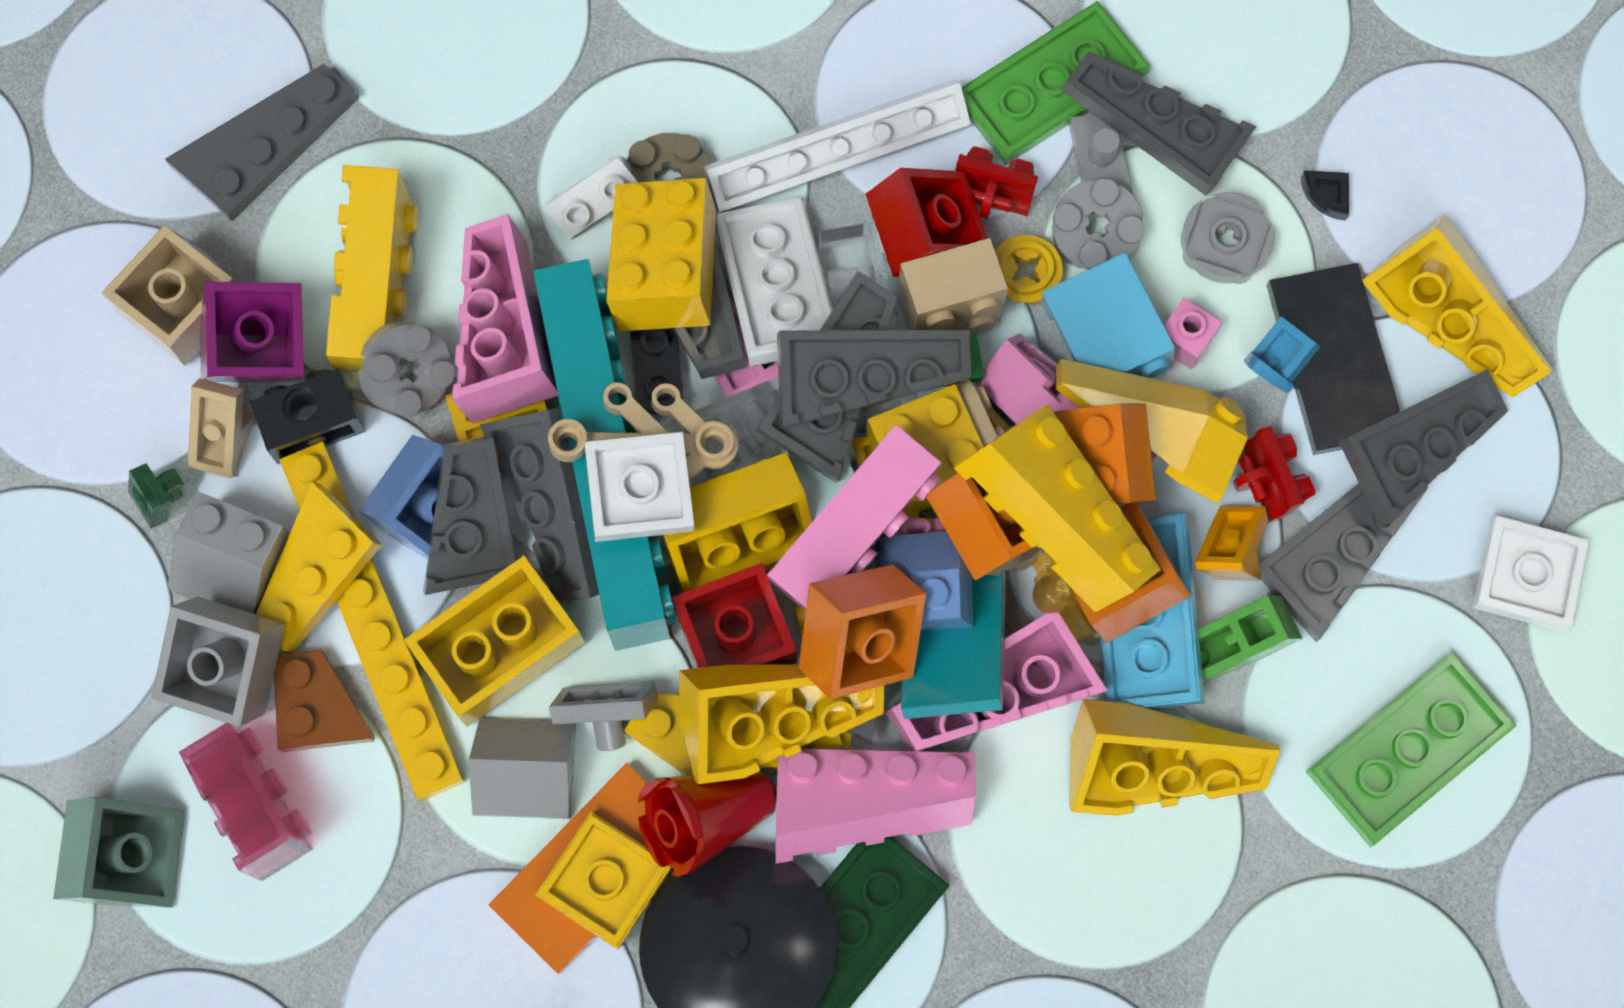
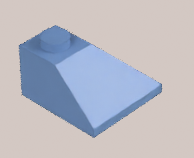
(938, 570)

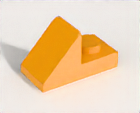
(1232, 544)

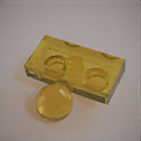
(1055, 596)

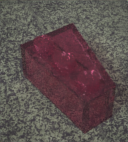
(247, 801)

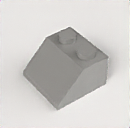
(225, 554)

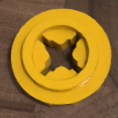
(1027, 251)

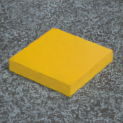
(603, 881)

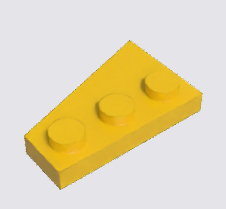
(316, 565)

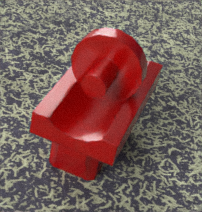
(998, 185)
(1269, 476)

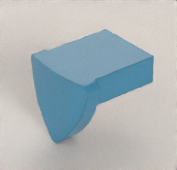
(1282, 355)

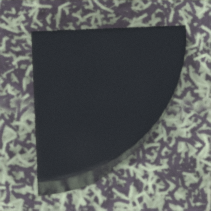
(1327, 192)

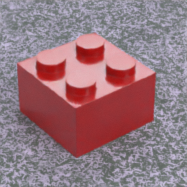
(924, 214)
(735, 622)

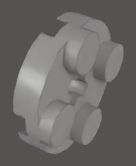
(1104, 199)
(1222, 263)
(381, 365)

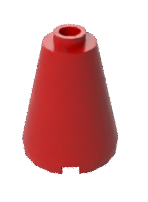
(695, 822)

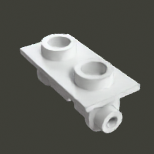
(589, 197)

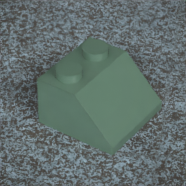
(119, 853)

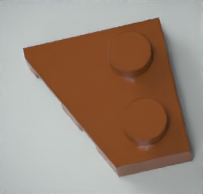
(314, 705)

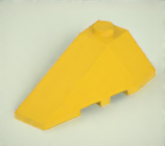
(1452, 300)
(1186, 425)
(757, 713)
(1145, 756)

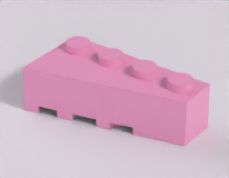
(503, 335)
(1023, 381)
(858, 516)
(1040, 673)
(868, 795)

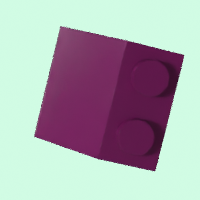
(251, 332)

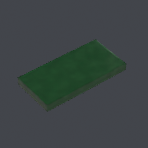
(876, 904)

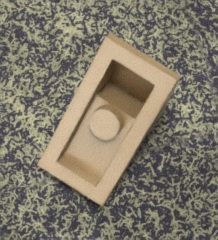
(217, 427)

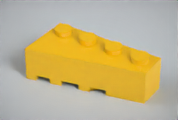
(373, 263)
(1063, 508)

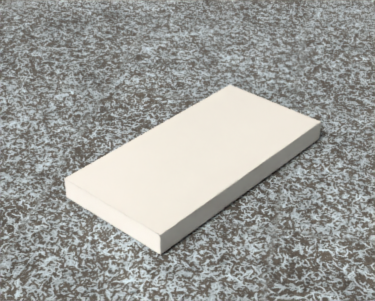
(773, 273)

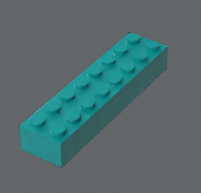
(583, 365)

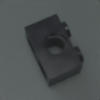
(332, 422)

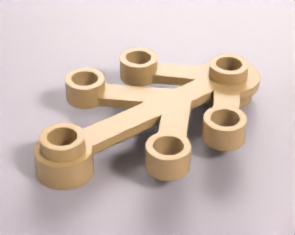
(698, 430)

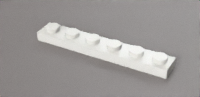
(837, 145)

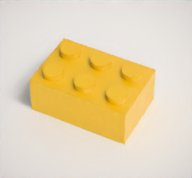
(662, 255)
(740, 522)
(494, 641)

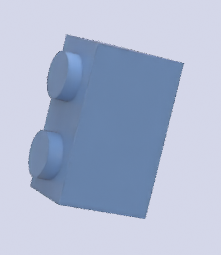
(407, 495)

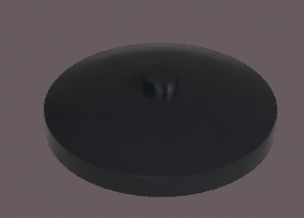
(739, 936)

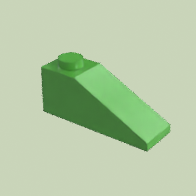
(1246, 636)

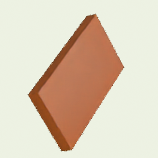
(541, 926)

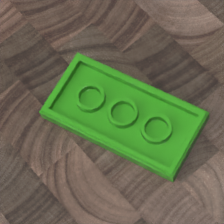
(1022, 96)
(1411, 749)

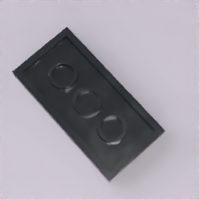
(1348, 377)

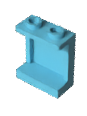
(1110, 320)

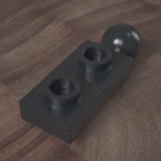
(655, 363)

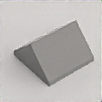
(522, 769)

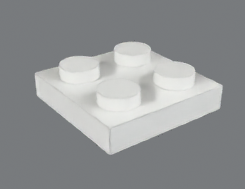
(639, 486)
(1531, 574)

